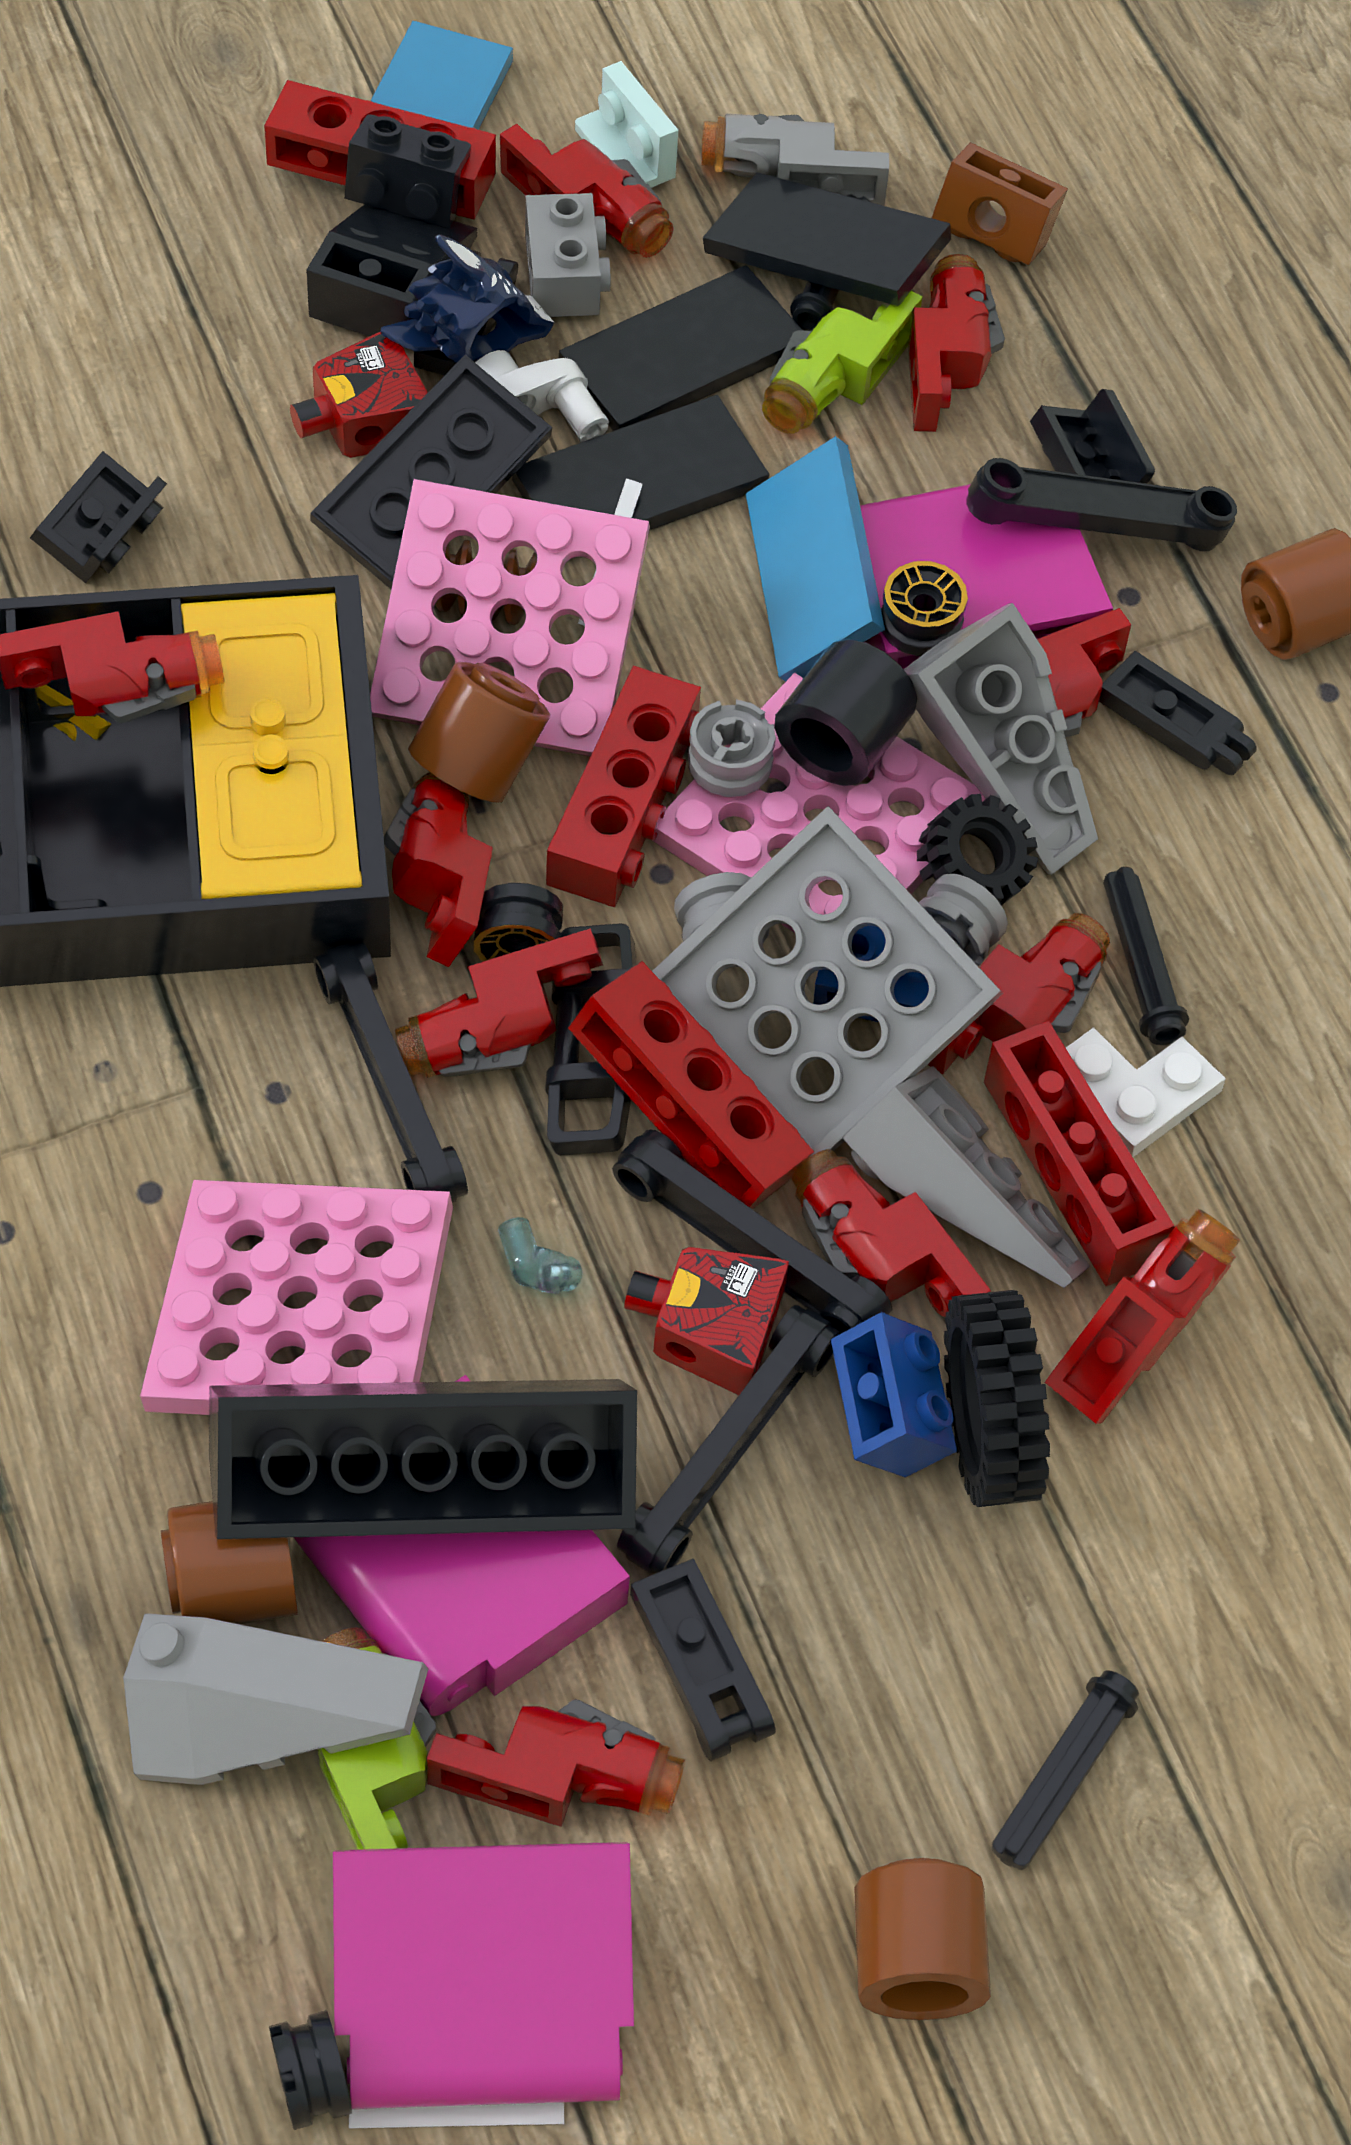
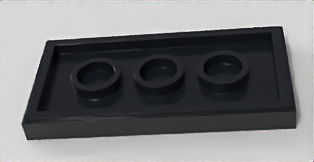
(827, 238)
(683, 348)
(457, 435)
(681, 457)

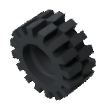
(992, 827)

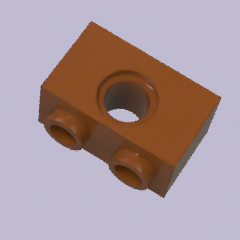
(1026, 197)

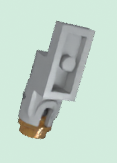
(794, 152)

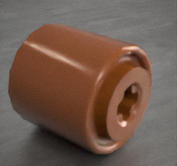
(1300, 594)
(479, 730)
(225, 1577)
(921, 1940)

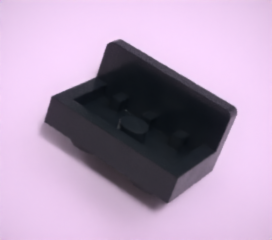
(405, 170)
(1093, 440)
(96, 516)

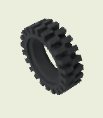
(996, 1398)

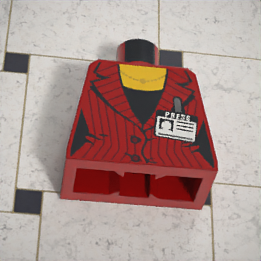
(360, 395)
(713, 1312)

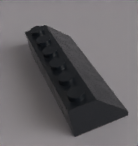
(422, 1457)

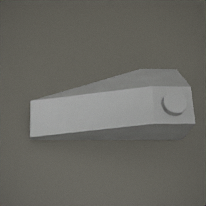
(998, 719)
(930, 1144)
(239, 1696)

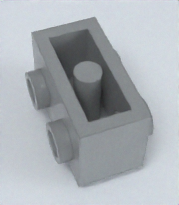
(564, 254)

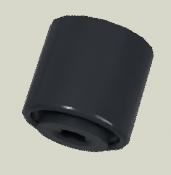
(846, 712)

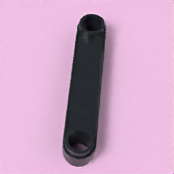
(1100, 504)
(349, 978)
(656, 1170)
(662, 1532)

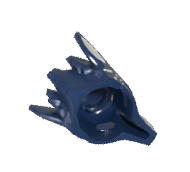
(460, 301)

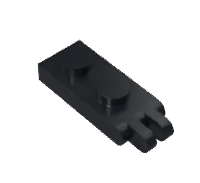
(1177, 715)

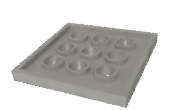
(866, 988)

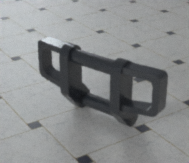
(586, 1080)

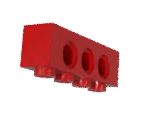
(313, 131)
(602, 864)
(689, 1086)
(1076, 1151)

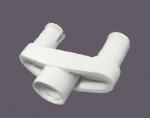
(547, 386)

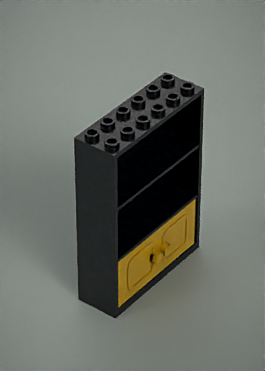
(206, 826)

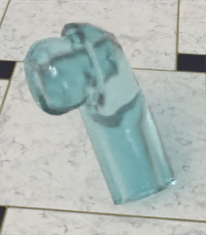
(535, 1265)

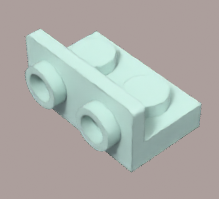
(631, 127)

